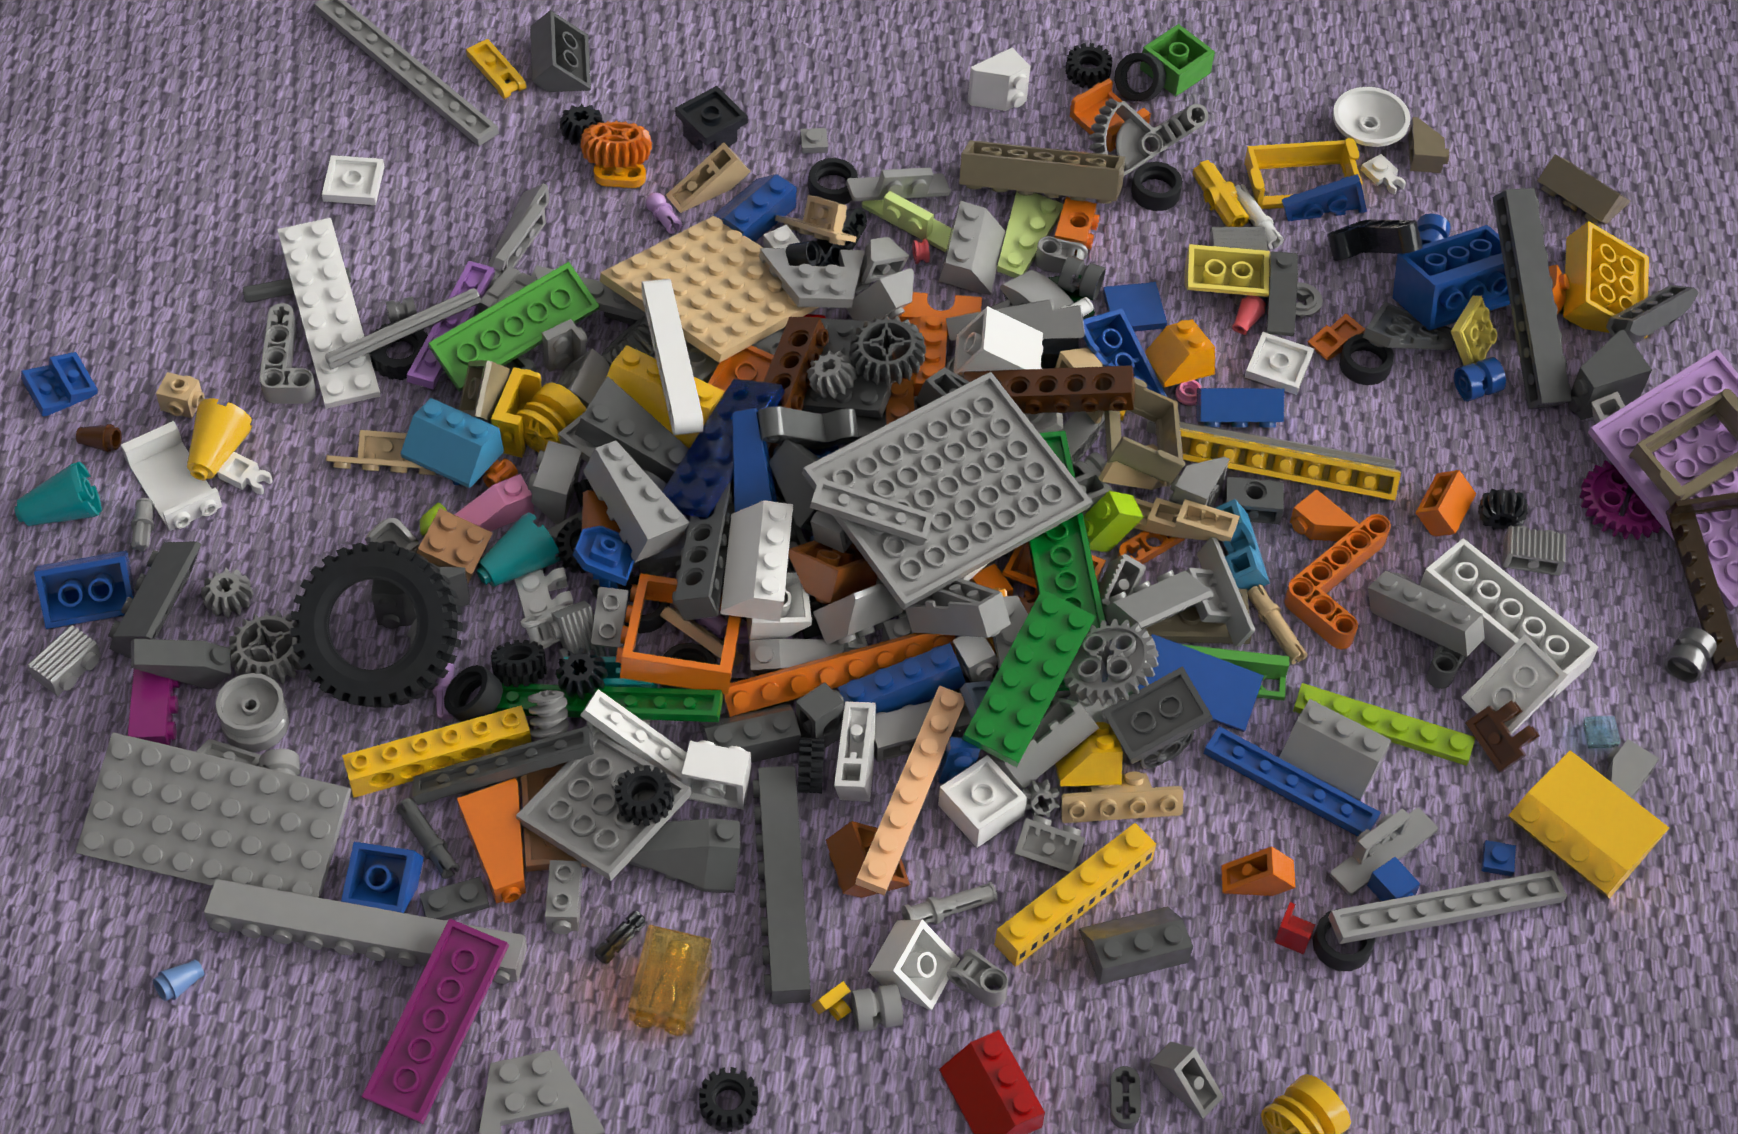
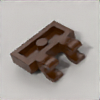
(1496, 738)

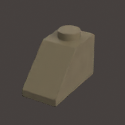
(1426, 148)

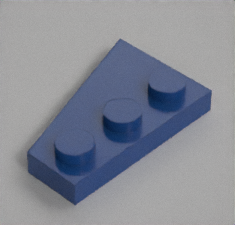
(1332, 197)

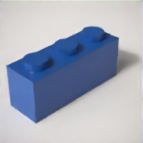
(1240, 406)

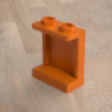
(1087, 105)

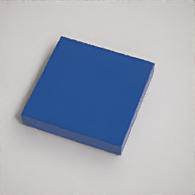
(1140, 303)

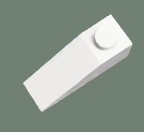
(856, 752)

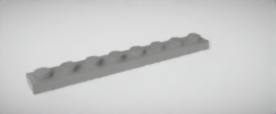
(1446, 906)

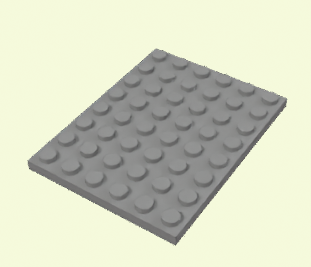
(969, 465)

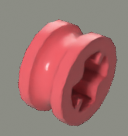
(921, 251)

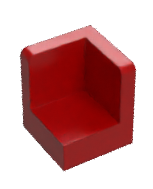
(1294, 931)

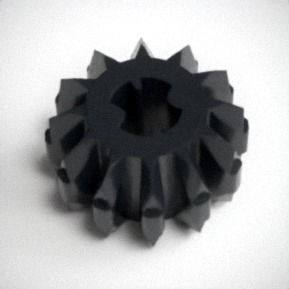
(576, 120)
(1503, 509)
(585, 682)

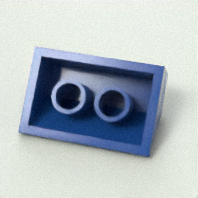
(757, 205)
(84, 588)

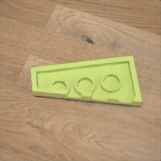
(1029, 221)

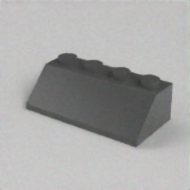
(154, 595)

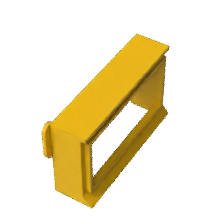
(1297, 155)

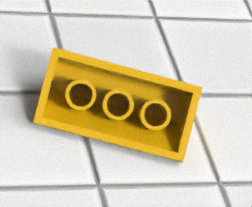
(641, 380)

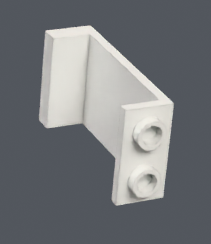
(161, 469)

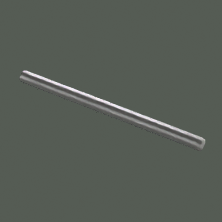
(1335, 453)

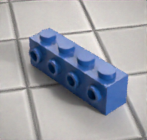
(908, 681)

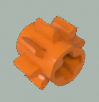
(499, 472)

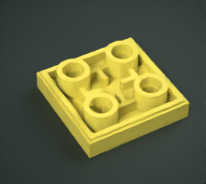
(1474, 332)

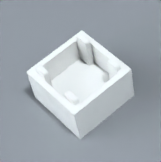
(982, 801)

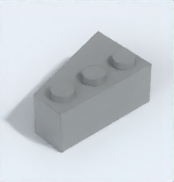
(1059, 732)

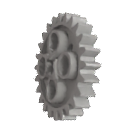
(1116, 653)

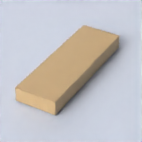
(697, 633)

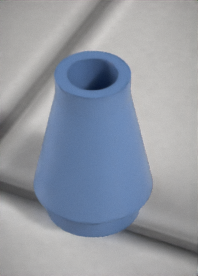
(176, 980)

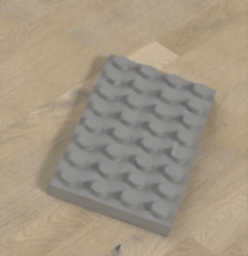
(212, 818)

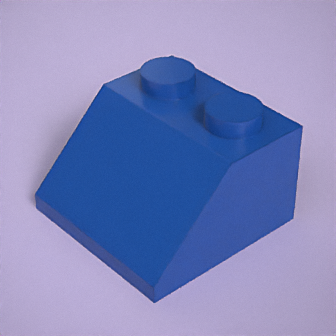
(382, 876)

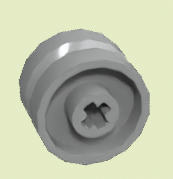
(252, 712)

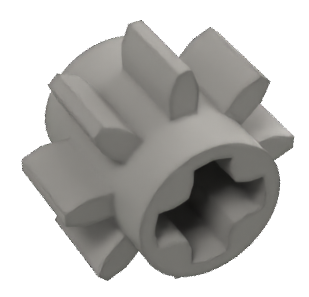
(1036, 790)

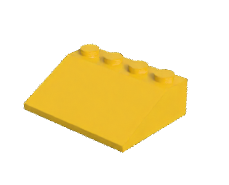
(1602, 277)
(1588, 823)

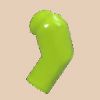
(427, 518)

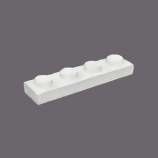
(634, 734)

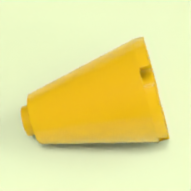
(215, 437)

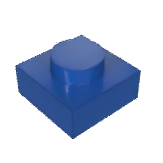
(1498, 858)

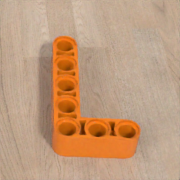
(1331, 569)

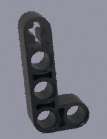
(1375, 237)
(822, 251)

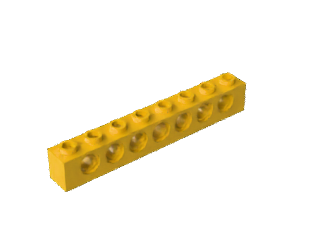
(1292, 464)

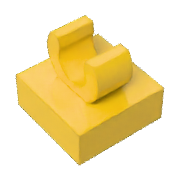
(832, 1001)

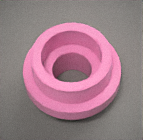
(1187, 387)

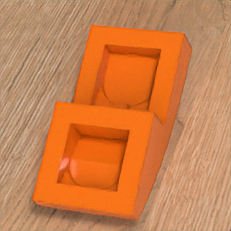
(1330, 340)

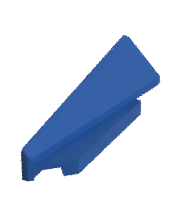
(751, 462)

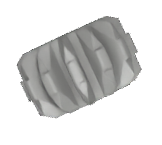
(831, 374)
(227, 592)

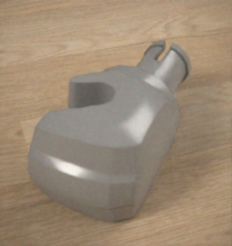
(393, 532)

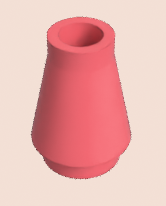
(1249, 312)

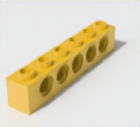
(407, 757)

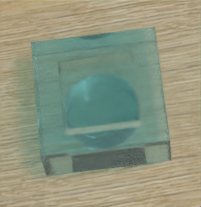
(1601, 732)

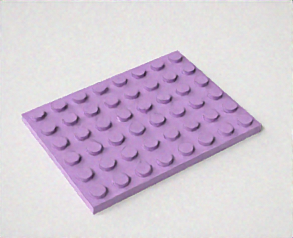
(1683, 457)

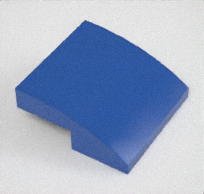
(59, 383)

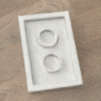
(1520, 675)

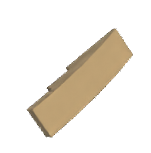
(1186, 520)

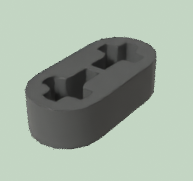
(1132, 1096)

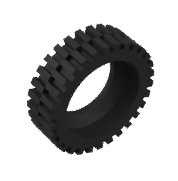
(433, 639)

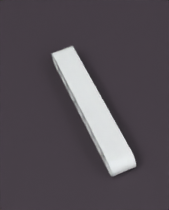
(672, 357)

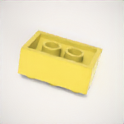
(1227, 270)

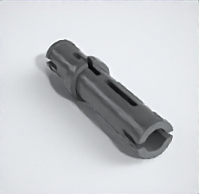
(434, 847)

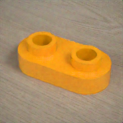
(620, 176)

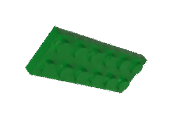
(1029, 678)

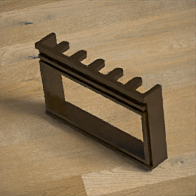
(1700, 572)

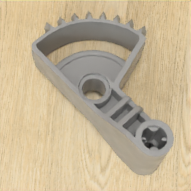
(1136, 131)

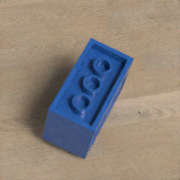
(1446, 273)

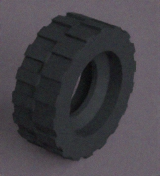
(392, 367)

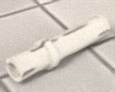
(1258, 217)

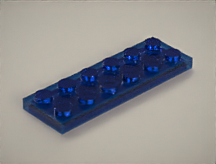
(710, 459)

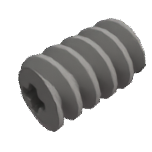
(550, 713)

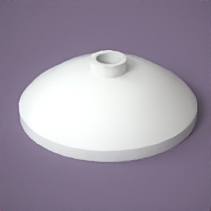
(1371, 116)

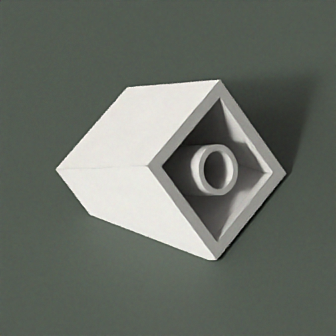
(997, 343)

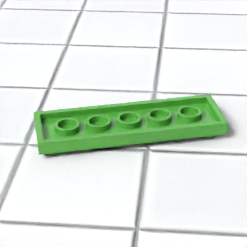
(514, 323)

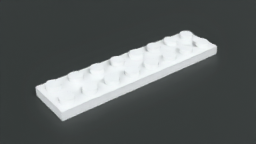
(327, 310)

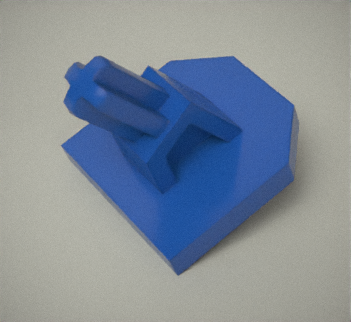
(604, 556)

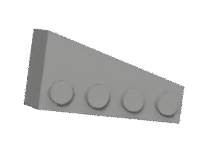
(634, 501)

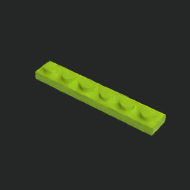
(1393, 725)

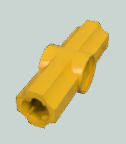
(1220, 194)

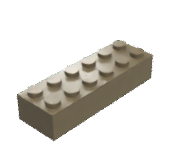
(1042, 171)

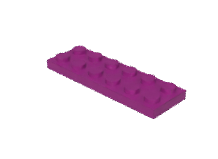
(435, 1021)

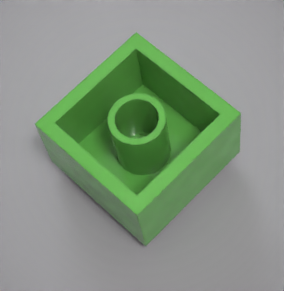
(1183, 58)

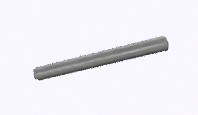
(402, 328)

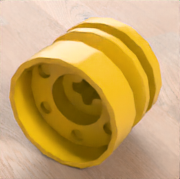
(549, 414)
(1306, 1108)

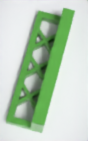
(1269, 665)

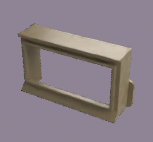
(1725, 408)
(1160, 464)

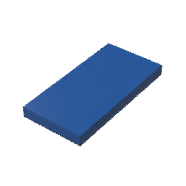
(1223, 686)

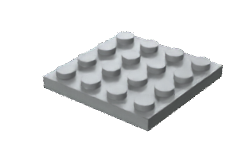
(581, 811)

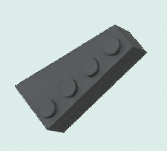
(620, 418)

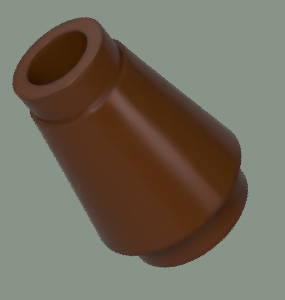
(100, 437)

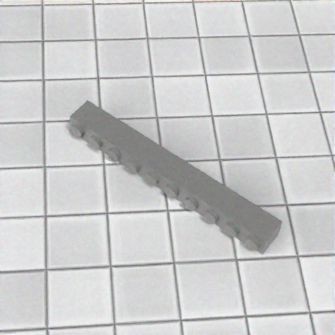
(341, 926)

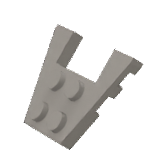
(817, 285)
(533, 1089)

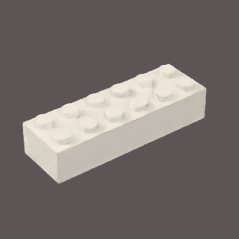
(1508, 609)

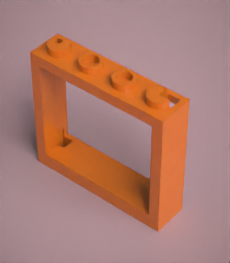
(666, 669)

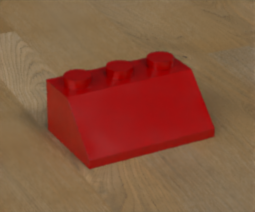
(992, 1088)

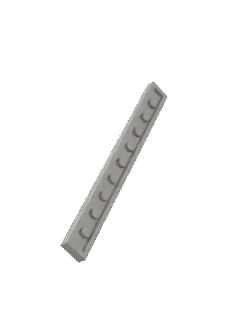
(408, 70)

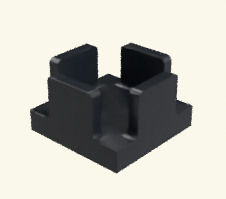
(711, 119)

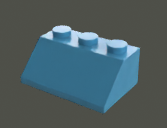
(451, 443)

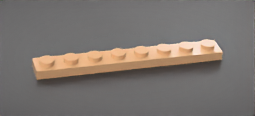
(911, 791)

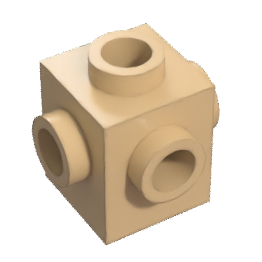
(179, 395)

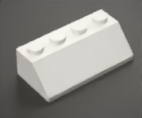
(757, 561)

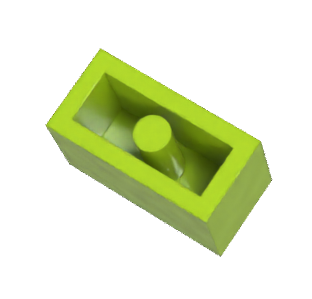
(1111, 520)

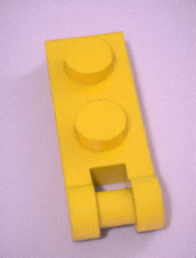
(495, 68)

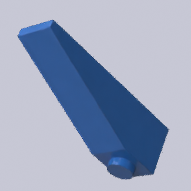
(1116, 344)

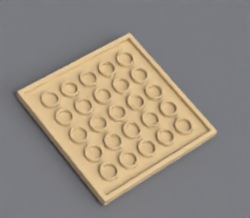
(718, 286)

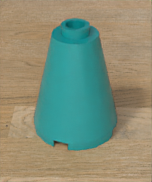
(60, 498)
(518, 553)

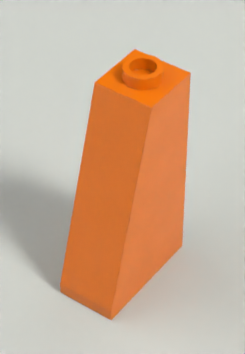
(497, 837)

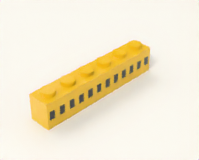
(1074, 894)

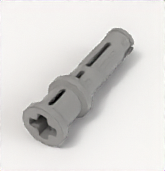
(936, 909)

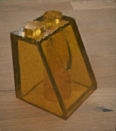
(670, 980)

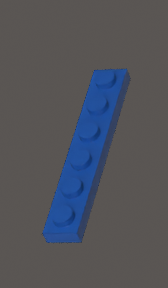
(1291, 782)

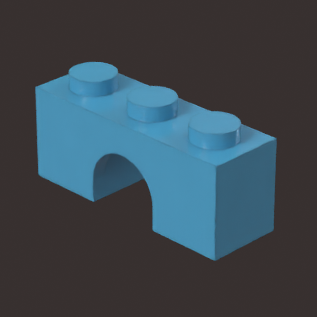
(1243, 551)

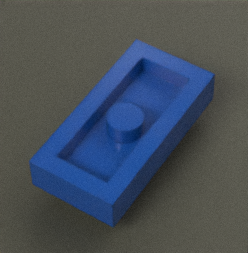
(957, 758)

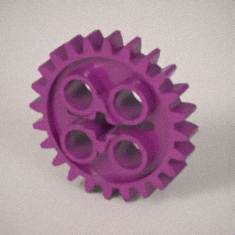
(1603, 496)

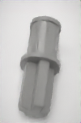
(142, 524)

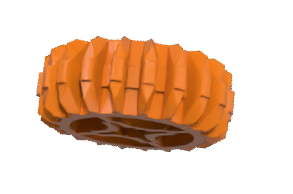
(616, 144)

